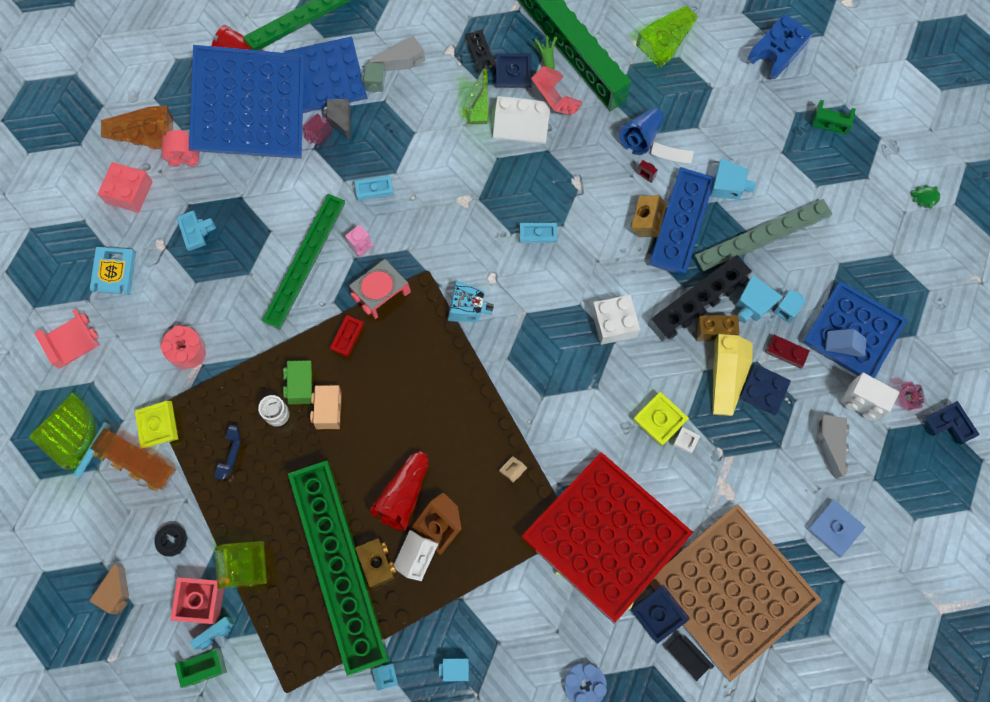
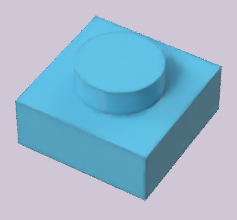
(385, 677)

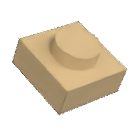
(513, 469)

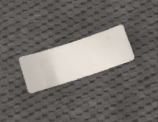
(672, 153)

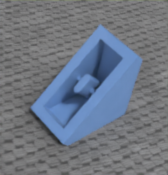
(846, 342)

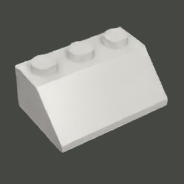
(521, 120)

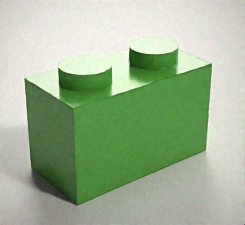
(298, 382)

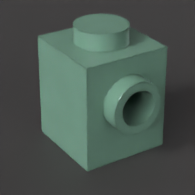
(374, 77)

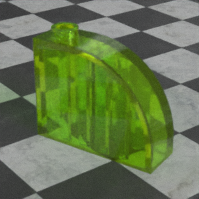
(67, 432)

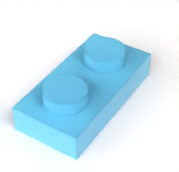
(374, 188)
(538, 232)
(219, 629)

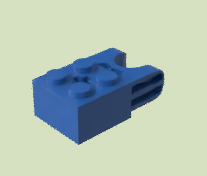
(781, 44)

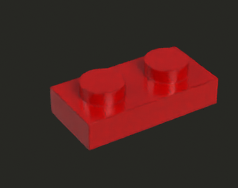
(347, 336)

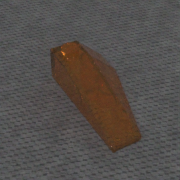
(139, 126)

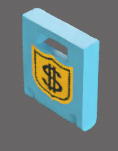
(112, 274)

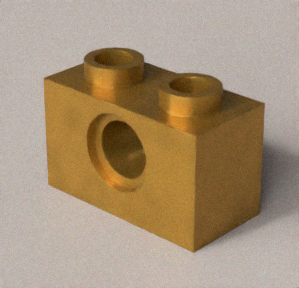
(648, 216)
(710, 326)
(366, 554)

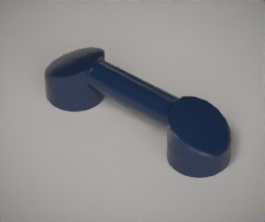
(225, 470)

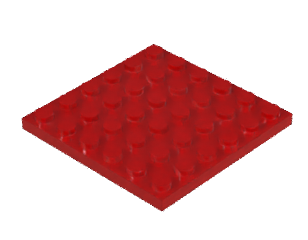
(607, 536)

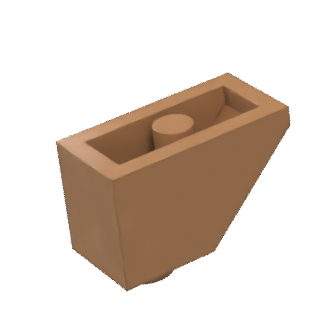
(112, 592)

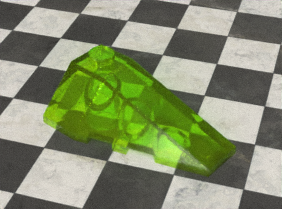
(665, 35)

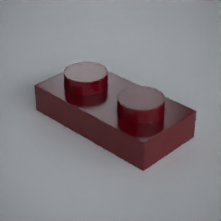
(787, 351)

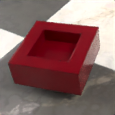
(647, 171)

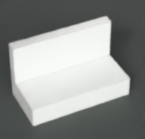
(415, 556)

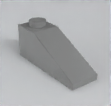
(401, 56)

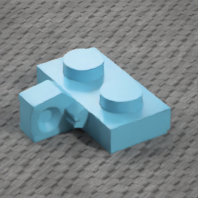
(194, 229)

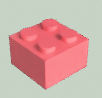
(125, 187)
(197, 601)

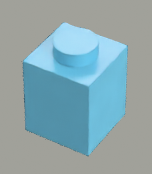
(790, 306)
(454, 670)

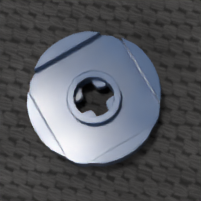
(589, 673)

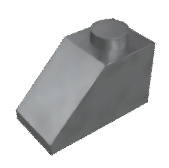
(339, 116)

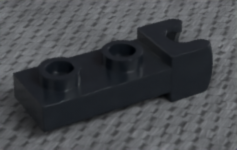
(480, 51)

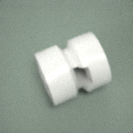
(274, 410)

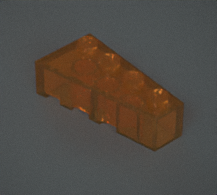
(136, 461)

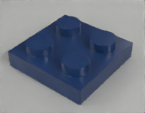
(513, 70)
(765, 389)
(660, 614)

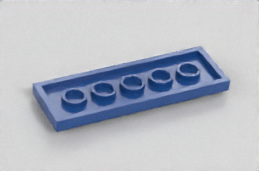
(682, 221)

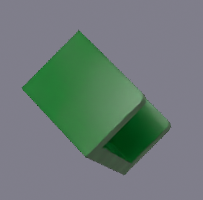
(832, 120)
(200, 668)

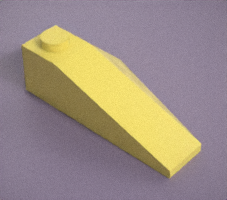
(730, 368)

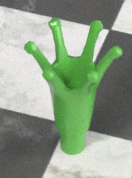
(546, 53)

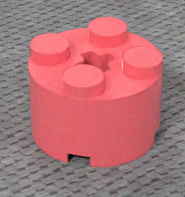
(176, 149)
(176, 340)

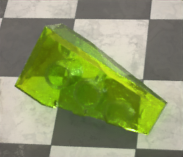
(477, 101)

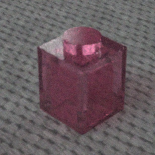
(317, 130)

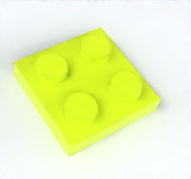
(660, 419)
(156, 425)

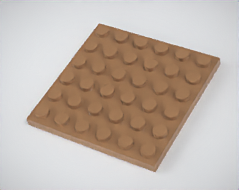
(736, 591)

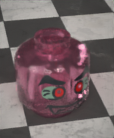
(911, 396)

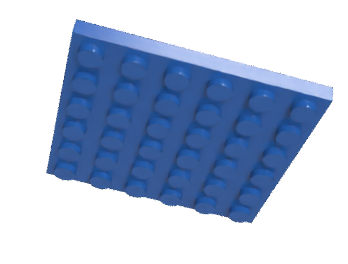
(246, 102)

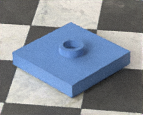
(836, 528)

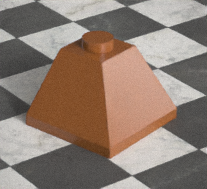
(439, 522)

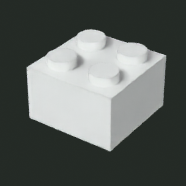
(615, 319)
(869, 397)

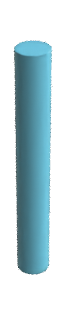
(89, 454)

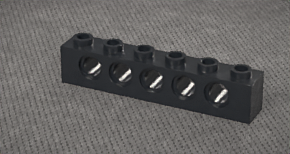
(734, 267)

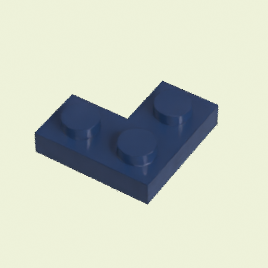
(952, 417)

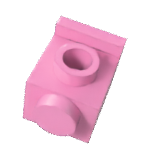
(359, 240)

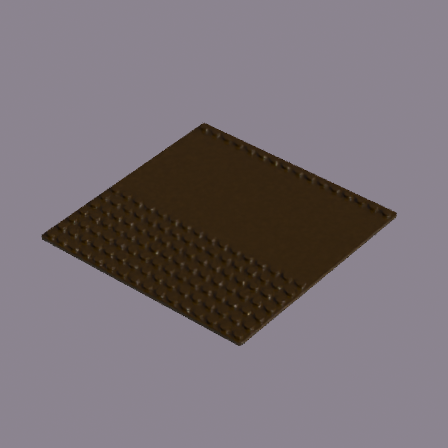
(403, 392)

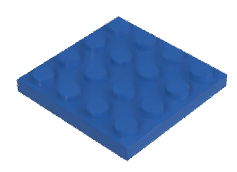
(330, 73)
(856, 311)

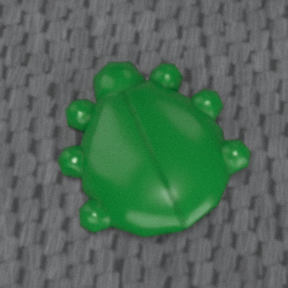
(926, 196)

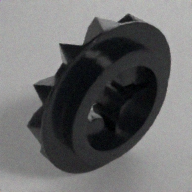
(162, 539)

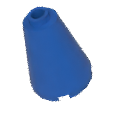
(641, 131)

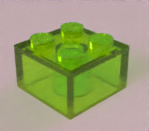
(240, 565)

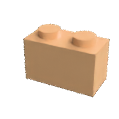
(326, 407)

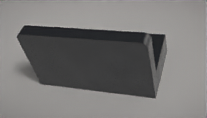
(689, 657)

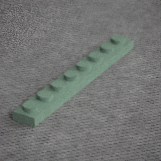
(762, 235)

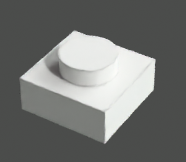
(686, 440)

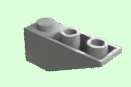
(832, 440)

